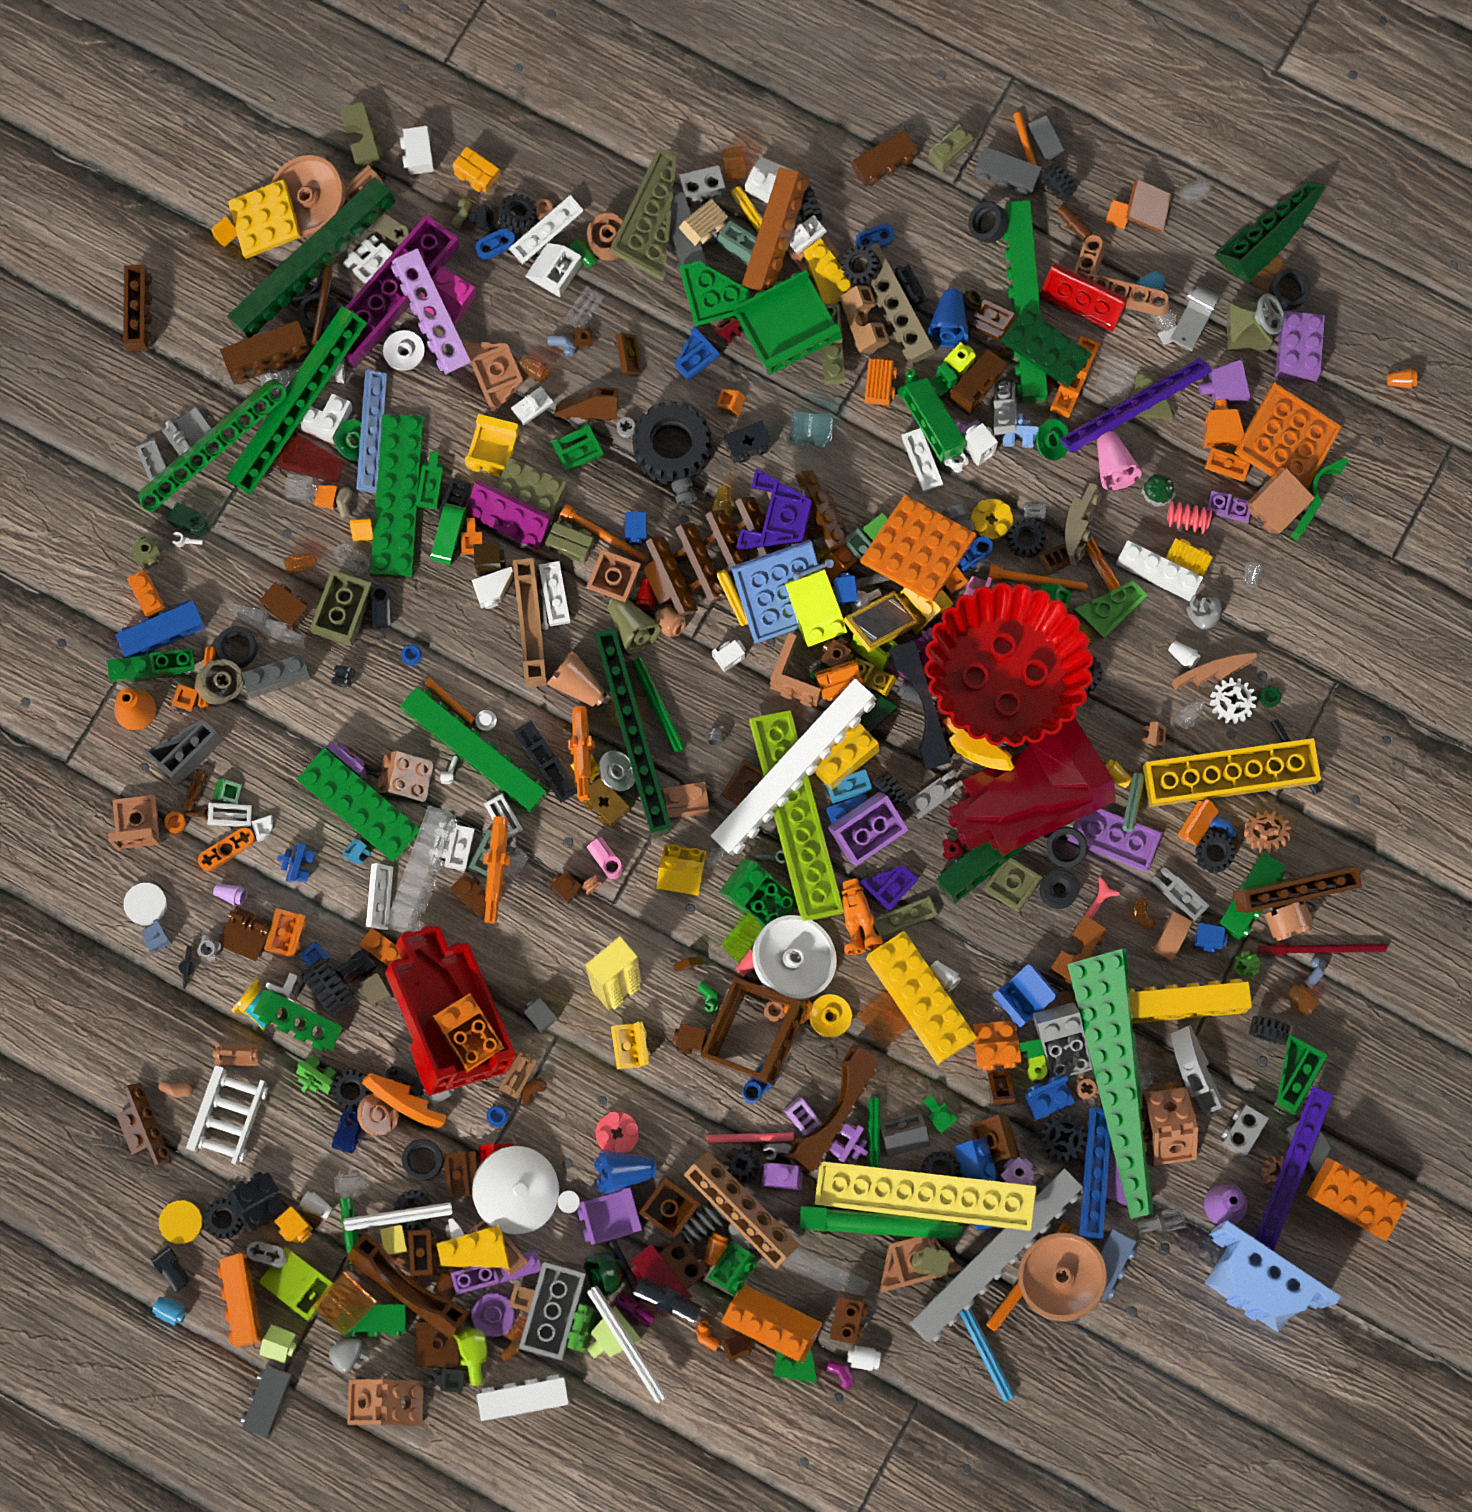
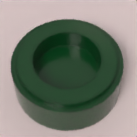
(1270, 697)

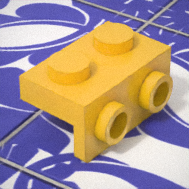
(630, 1045)

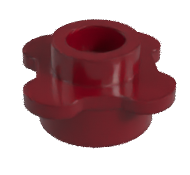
(948, 854)

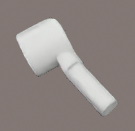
(184, 540)
(447, 777)

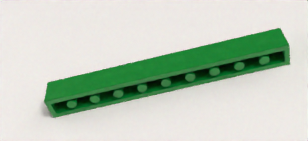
(1023, 292)
(299, 397)

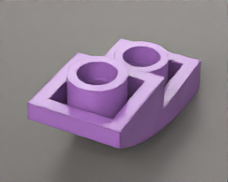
(1229, 507)

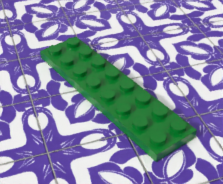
(397, 496)

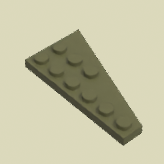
(646, 225)

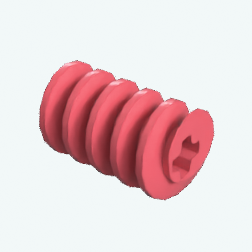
(1188, 517)

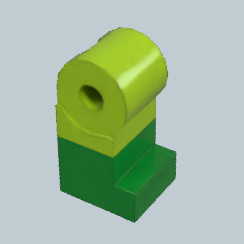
(1036, 1060)

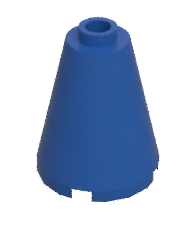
(949, 320)

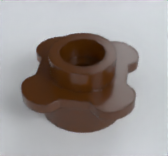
(578, 341)

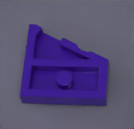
(890, 885)

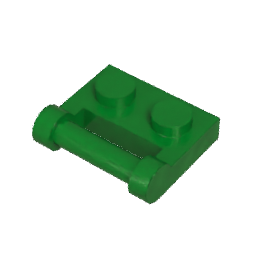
(579, 453)

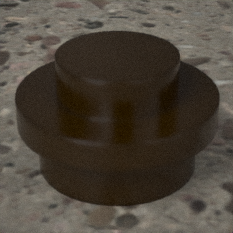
(972, 300)

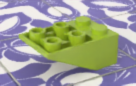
(296, 1284)

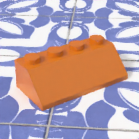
(240, 1300)
(772, 1323)

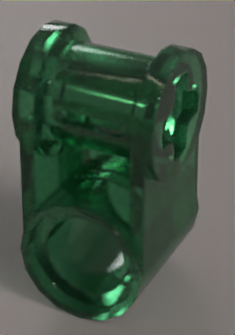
(185, 518)

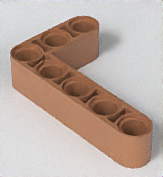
(1131, 290)

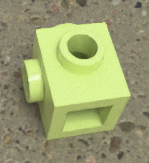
(278, 1344)

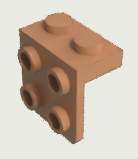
(405, 776)

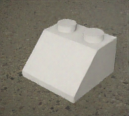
(762, 179)

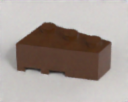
(977, 382)

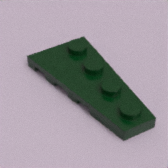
(877, 715)

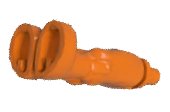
(856, 915)

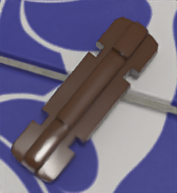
(194, 791)

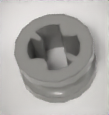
(623, 421)

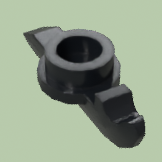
(186, 967)

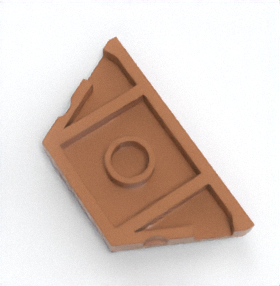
(494, 371)
(898, 1264)

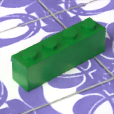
(934, 419)
(1263, 872)

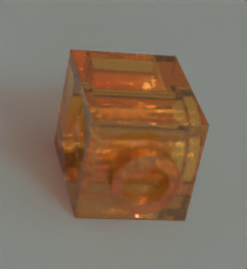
(733, 163)

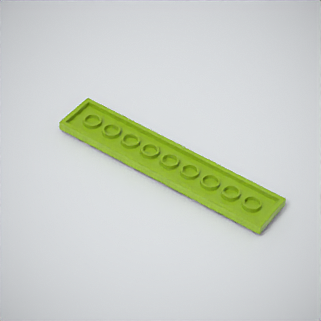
(798, 824)

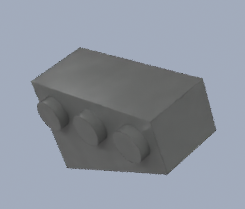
(185, 750)

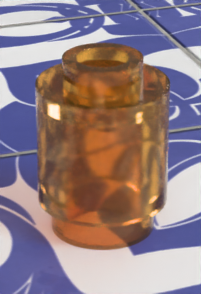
(1302, 999)

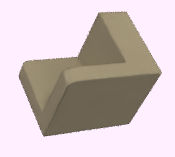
(375, 990)

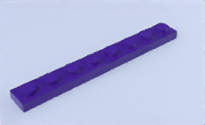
(1135, 405)
(1293, 1167)

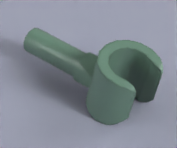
(773, 857)

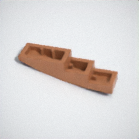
(1220, 668)

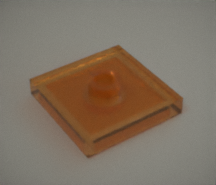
(884, 1019)

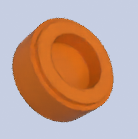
(175, 822)

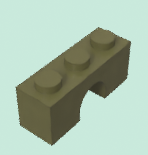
(357, 120)

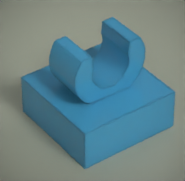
(354, 850)

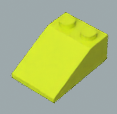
(815, 608)

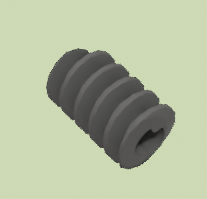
(702, 1223)

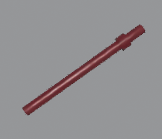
(1280, 949)

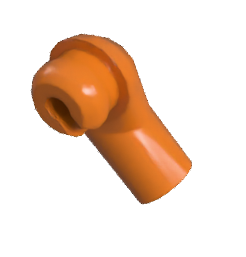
(704, 1335)

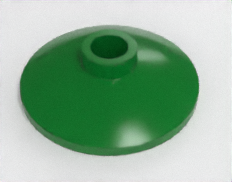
(348, 430)
(1049, 441)

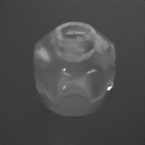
(349, 1183)

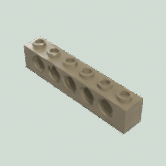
(922, 347)

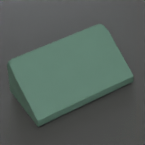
(858, 544)

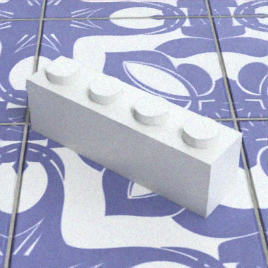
(1159, 570)
(522, 1399)

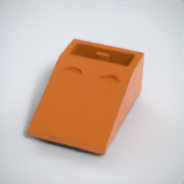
(467, 1032)

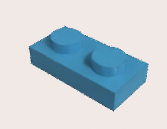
(851, 786)

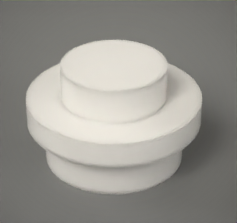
(486, 720)

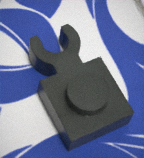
(449, 1380)

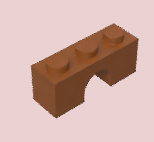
(1089, 935)

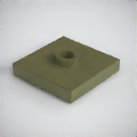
(1013, 884)

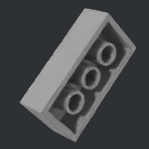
(552, 1311)

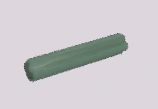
(1133, 802)

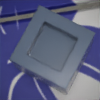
(155, 937)

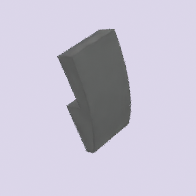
(1046, 138)

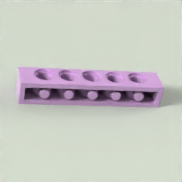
(432, 300)

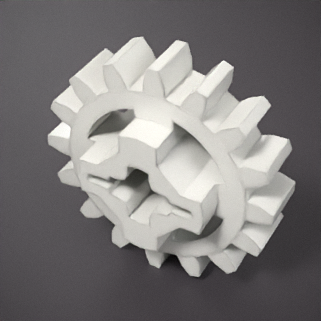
(1241, 702)

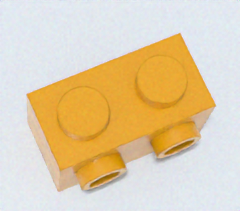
(294, 1226)

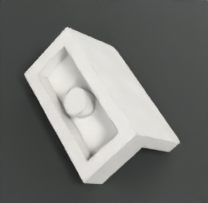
(290, 989)

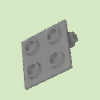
(186, 430)

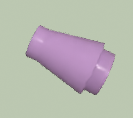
(231, 893)

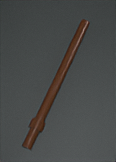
(323, 302)

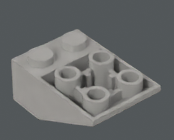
(1063, 1040)

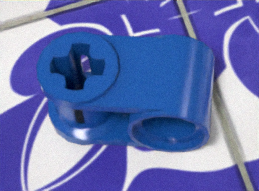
(974, 556)
(760, 1087)

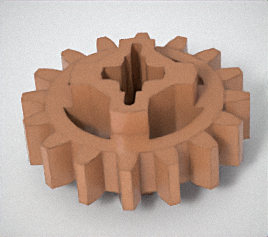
(1267, 831)

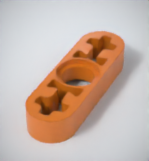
(215, 862)

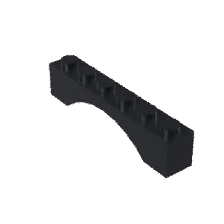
(932, 746)

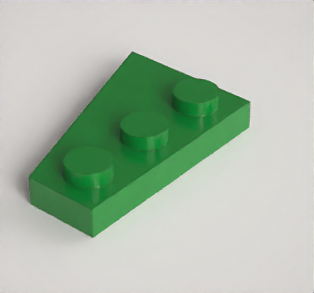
(792, 1369)

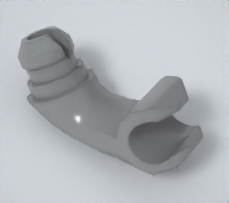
(777, 1148)

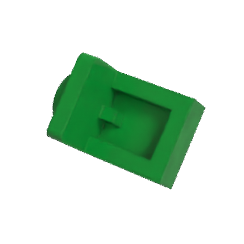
(944, 379)

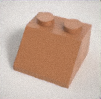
(614, 576)

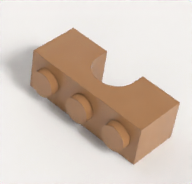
(856, 306)

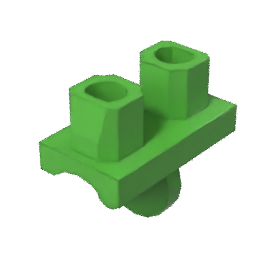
(314, 1079)

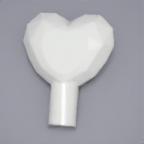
(865, 599)

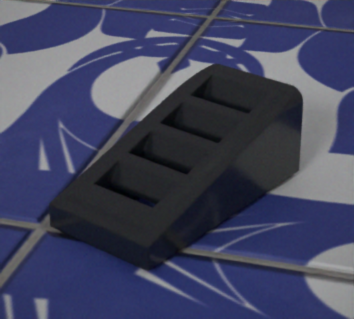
(454, 483)

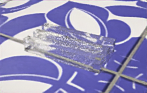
(592, 294)

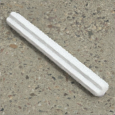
(397, 1216)

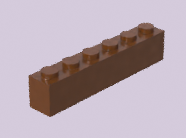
(1297, 889)

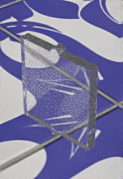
(1116, 377)

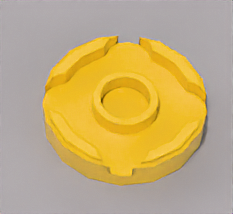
(180, 1222)

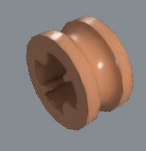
(591, 885)
(1087, 1082)

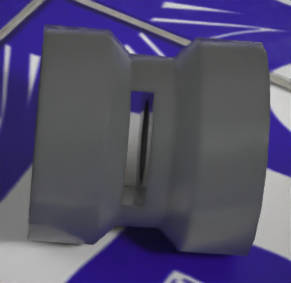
(683, 491)

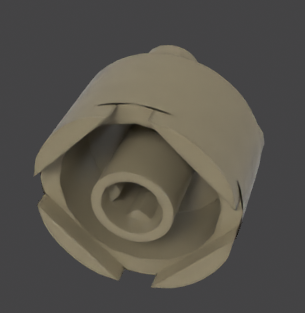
(230, 684)

